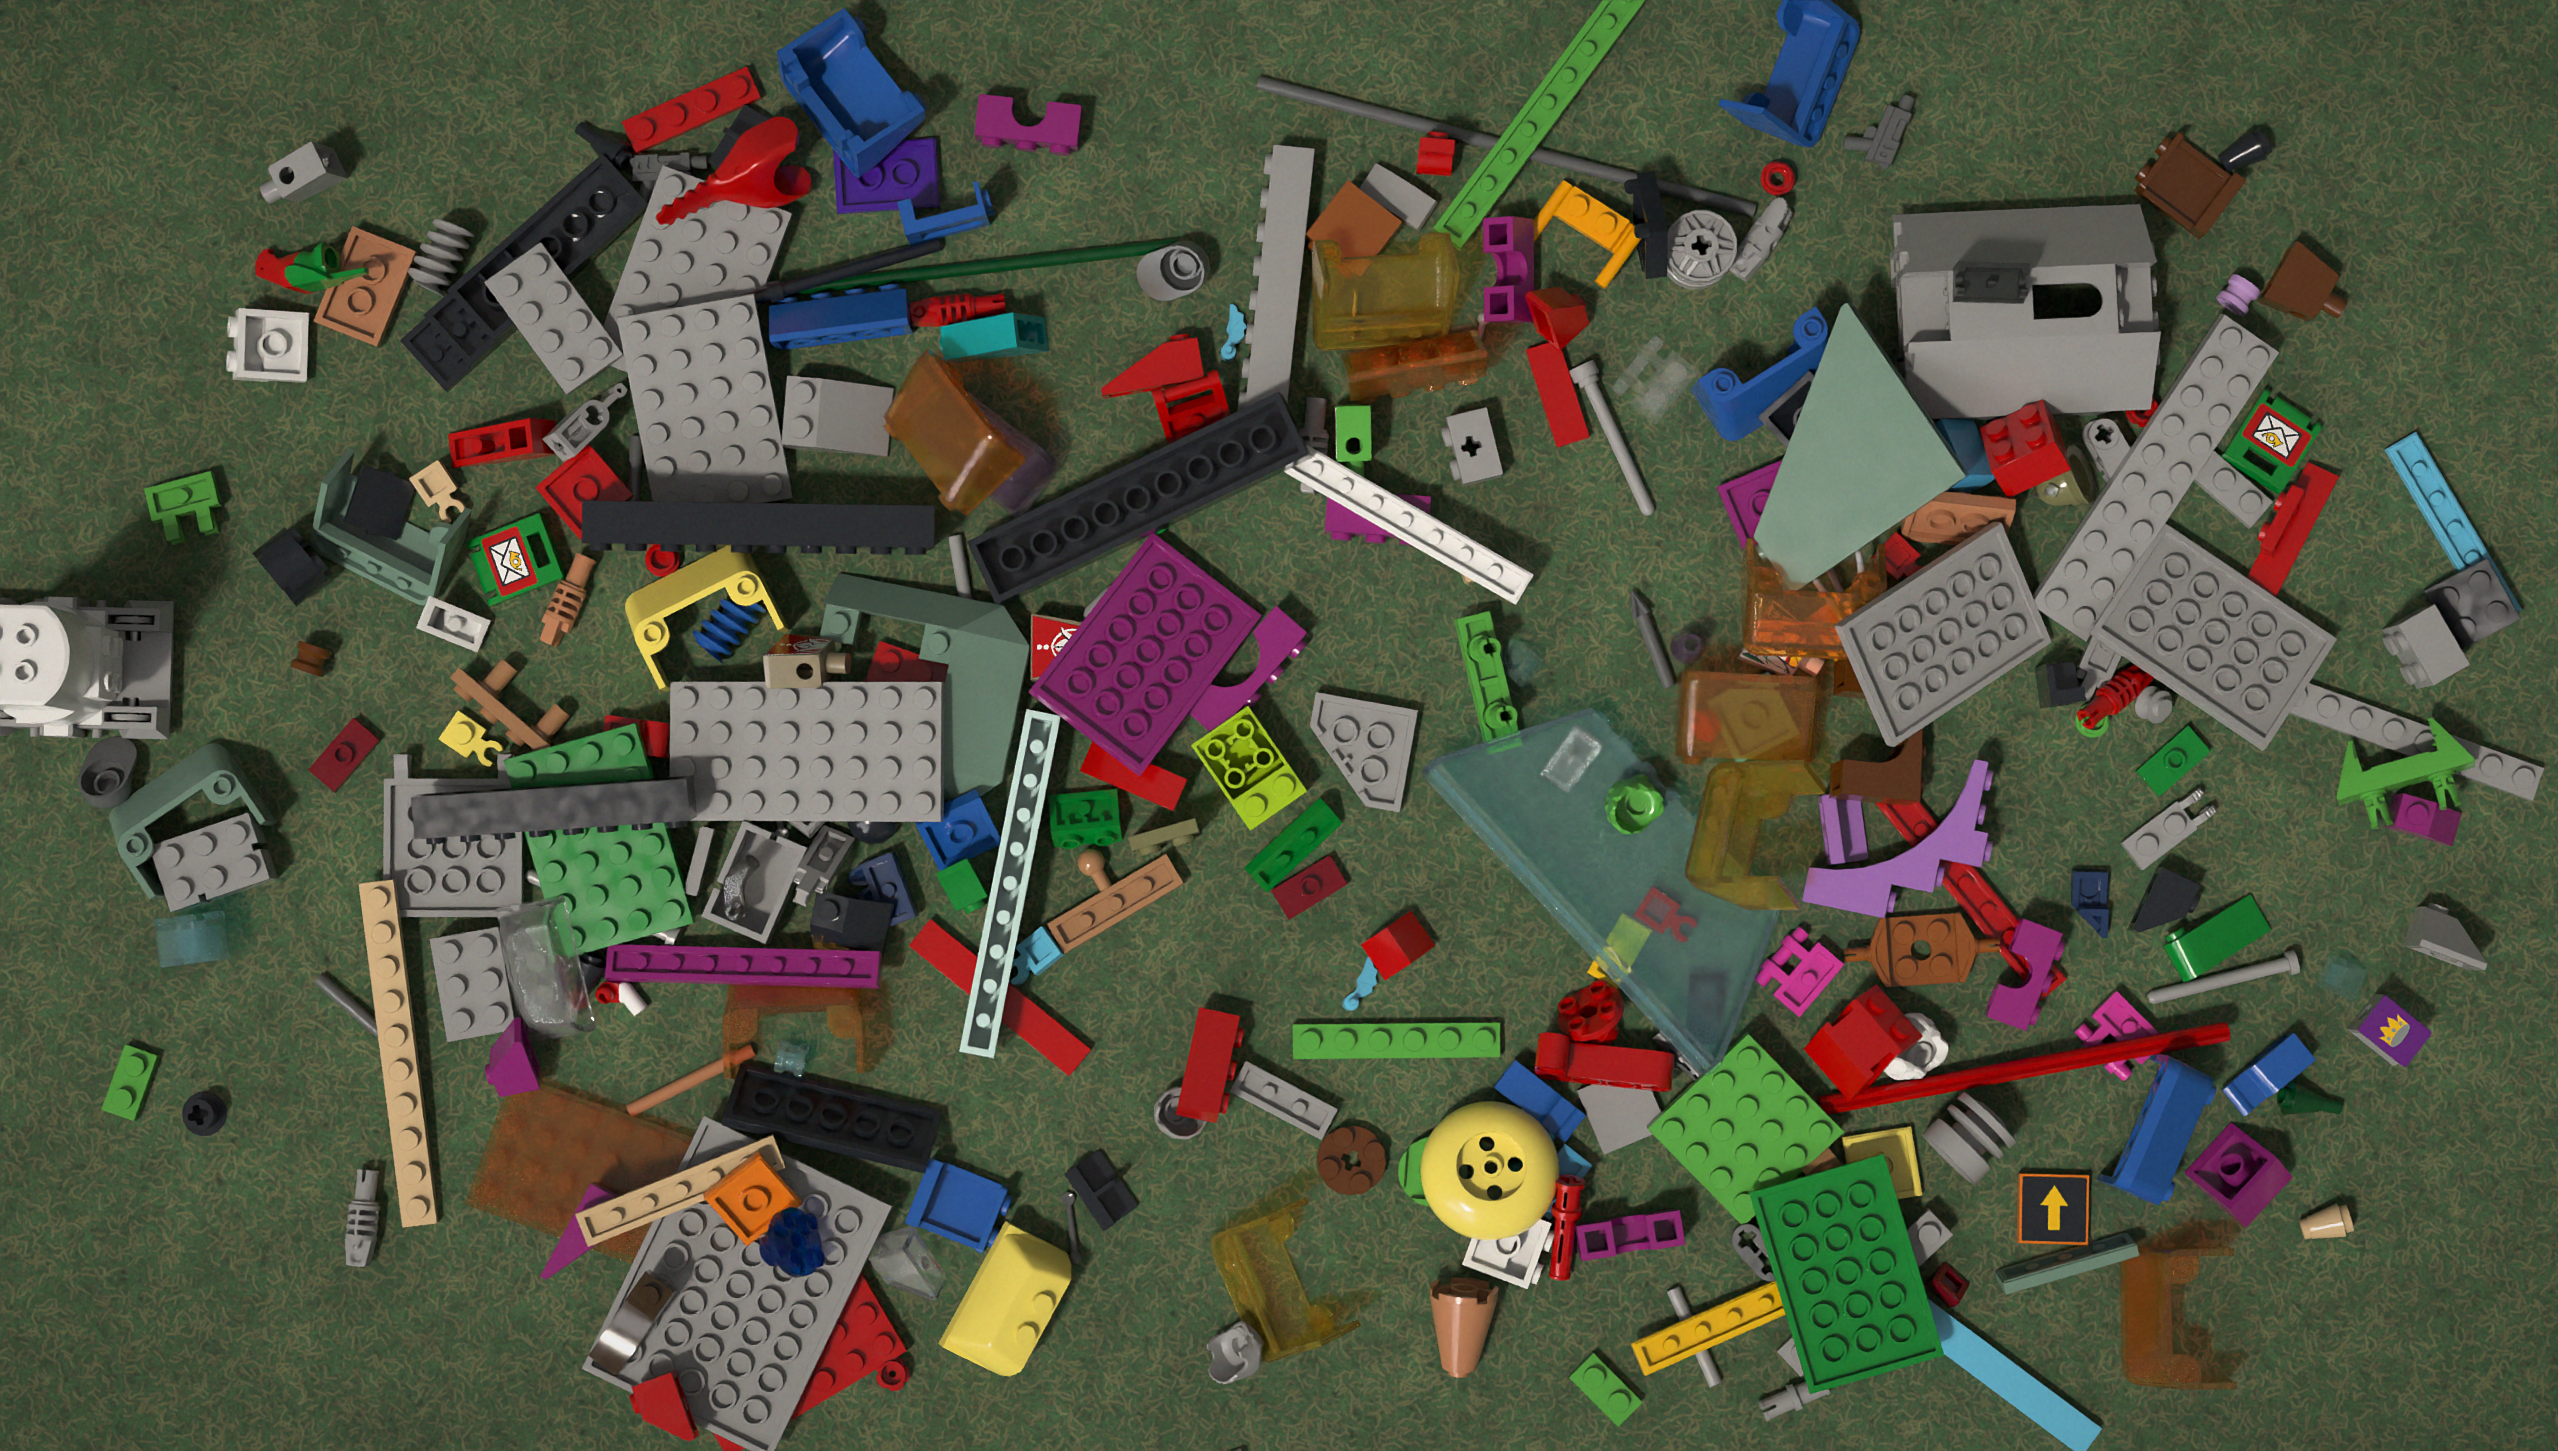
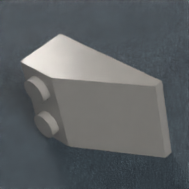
(835, 416)

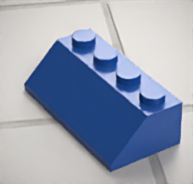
(840, 318)

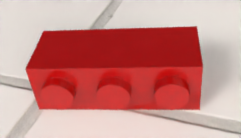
(1209, 1065)

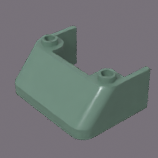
(409, 567)
(207, 769)

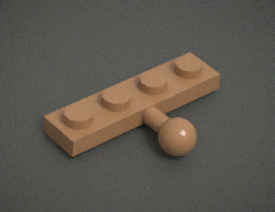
(1114, 901)

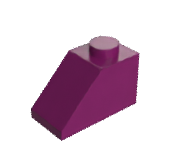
(2423, 819)
(513, 1062)

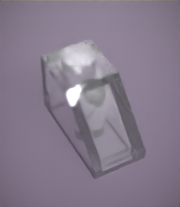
(907, 1263)

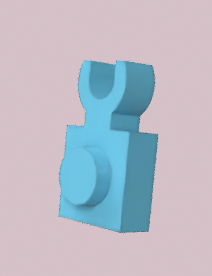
(1036, 954)

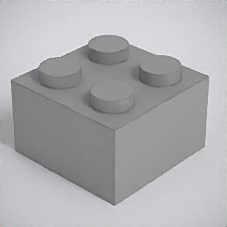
(2424, 647)

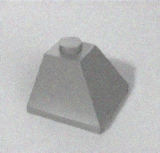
(2443, 938)

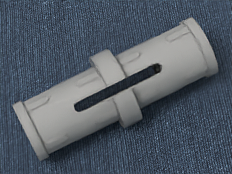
(1789, 1399)

